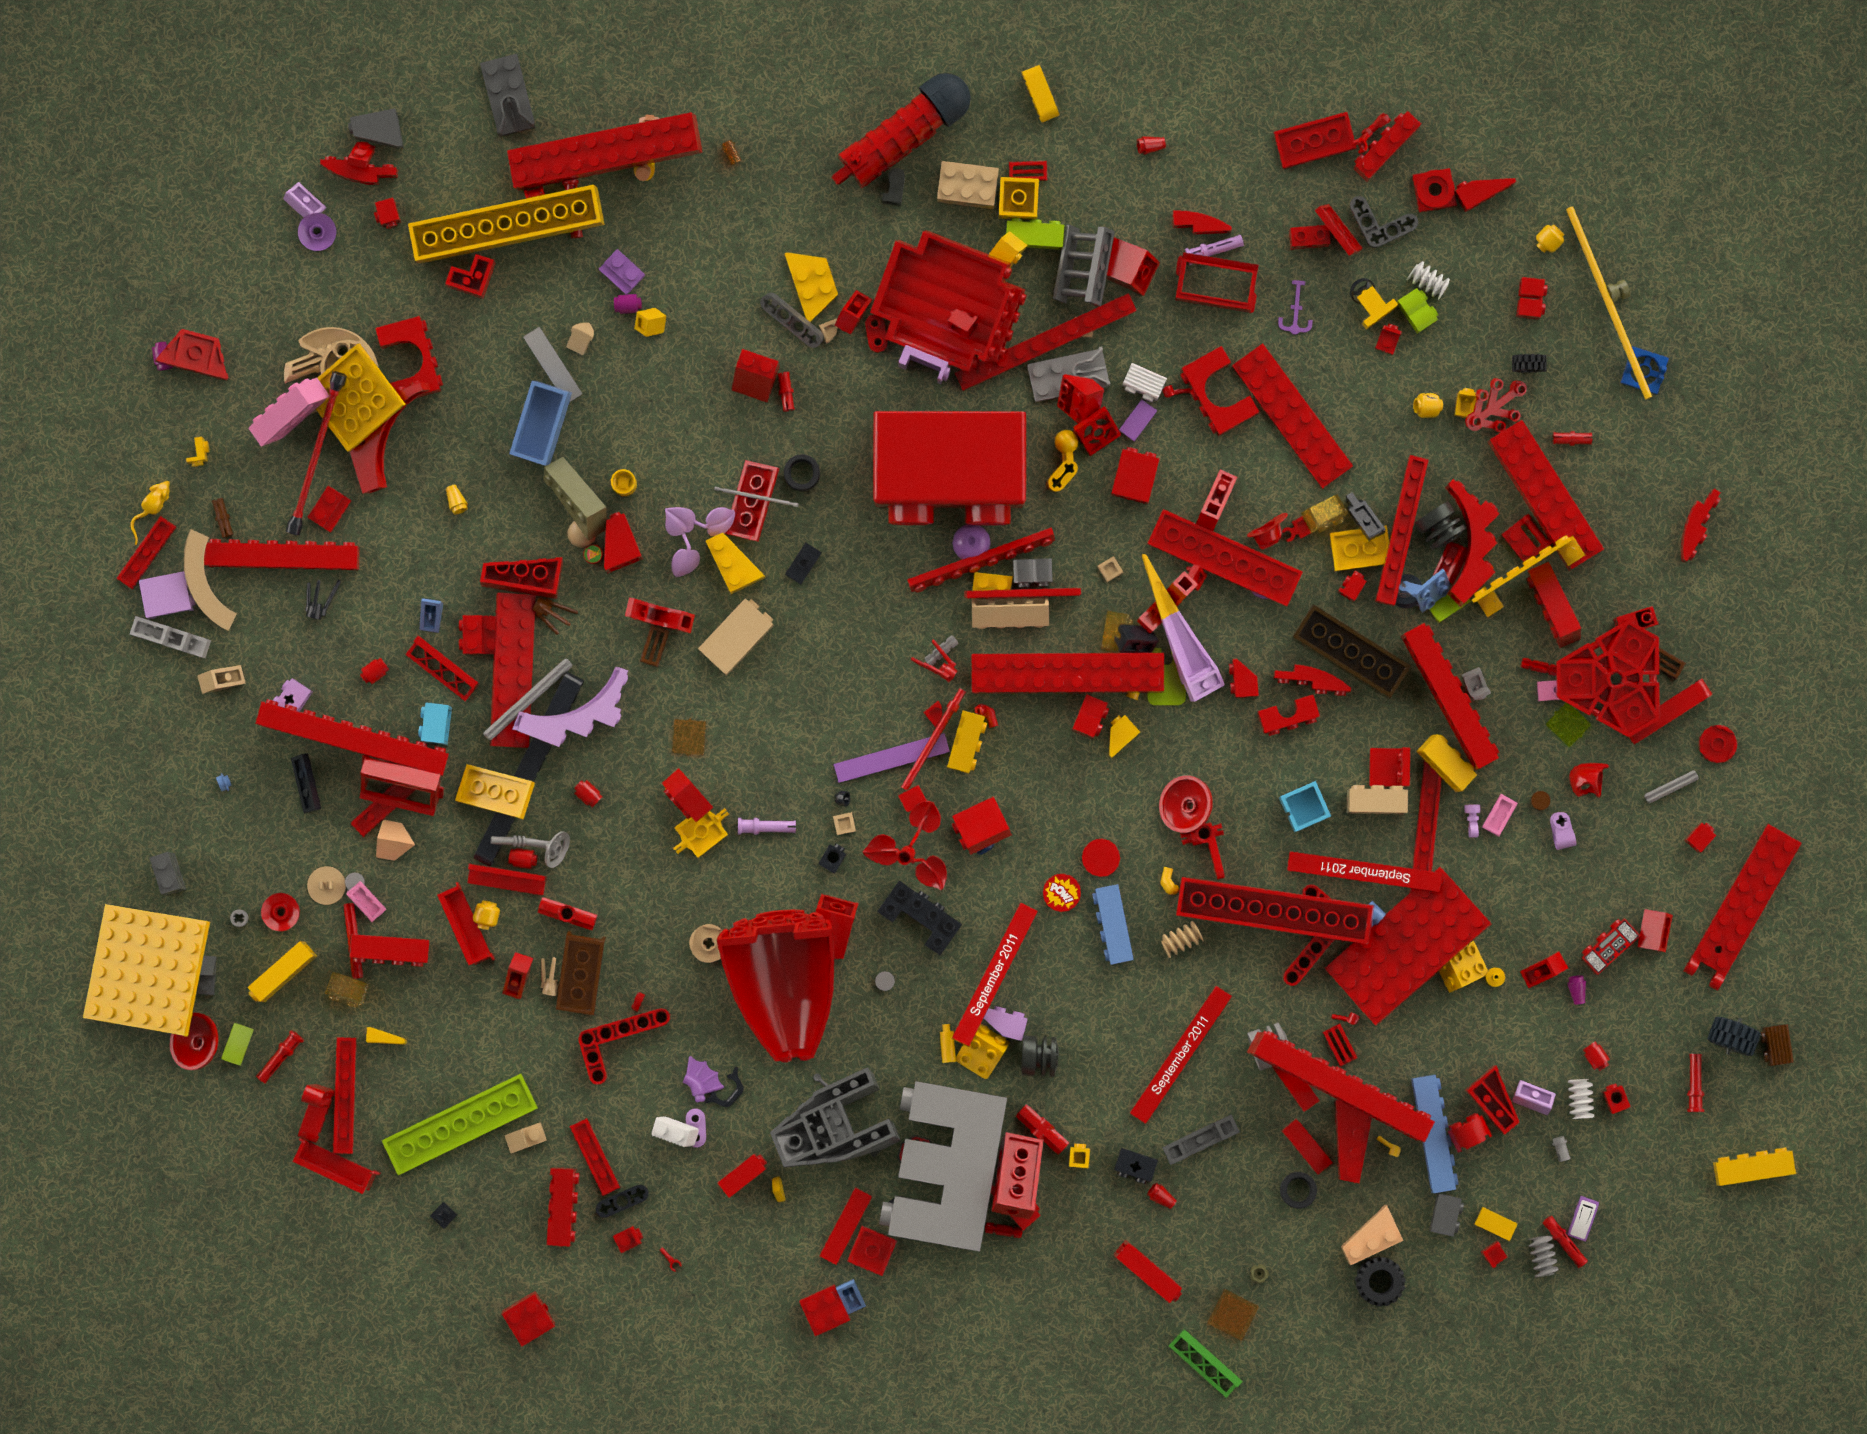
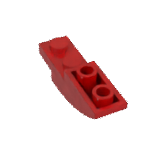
(368, 175)
(1693, 530)
(1320, 680)

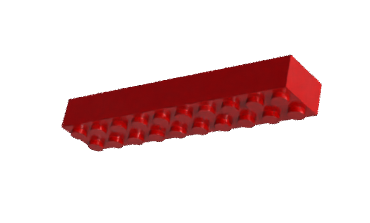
(604, 151)
(1068, 673)
(351, 738)
(1275, 910)
(1340, 1086)

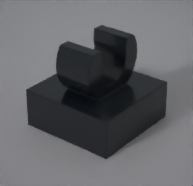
(443, 1215)

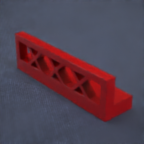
(447, 663)
(506, 879)

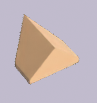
(392, 840)

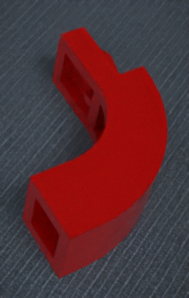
(1178, 592)
(659, 615)

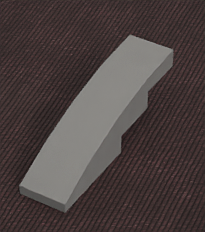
(551, 362)
(170, 637)

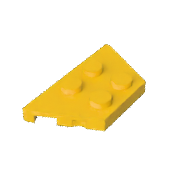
(812, 282)

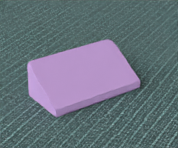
(303, 201)
(1534, 1097)

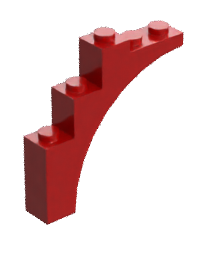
(369, 454)
(1477, 518)

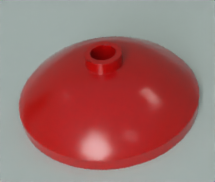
(1176, 803)
(188, 1050)

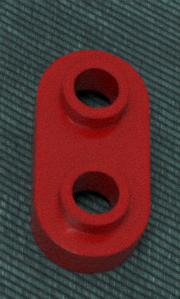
(876, 333)

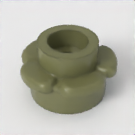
(1264, 1273)

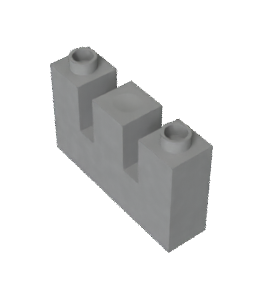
(962, 1168)

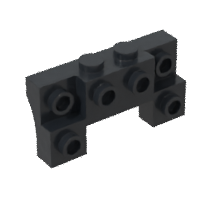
(928, 914)

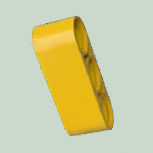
(1040, 93)

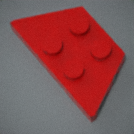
(195, 353)

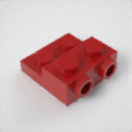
(477, 634)

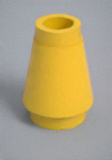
(456, 500)

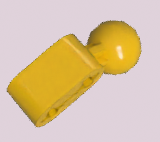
(1066, 443)

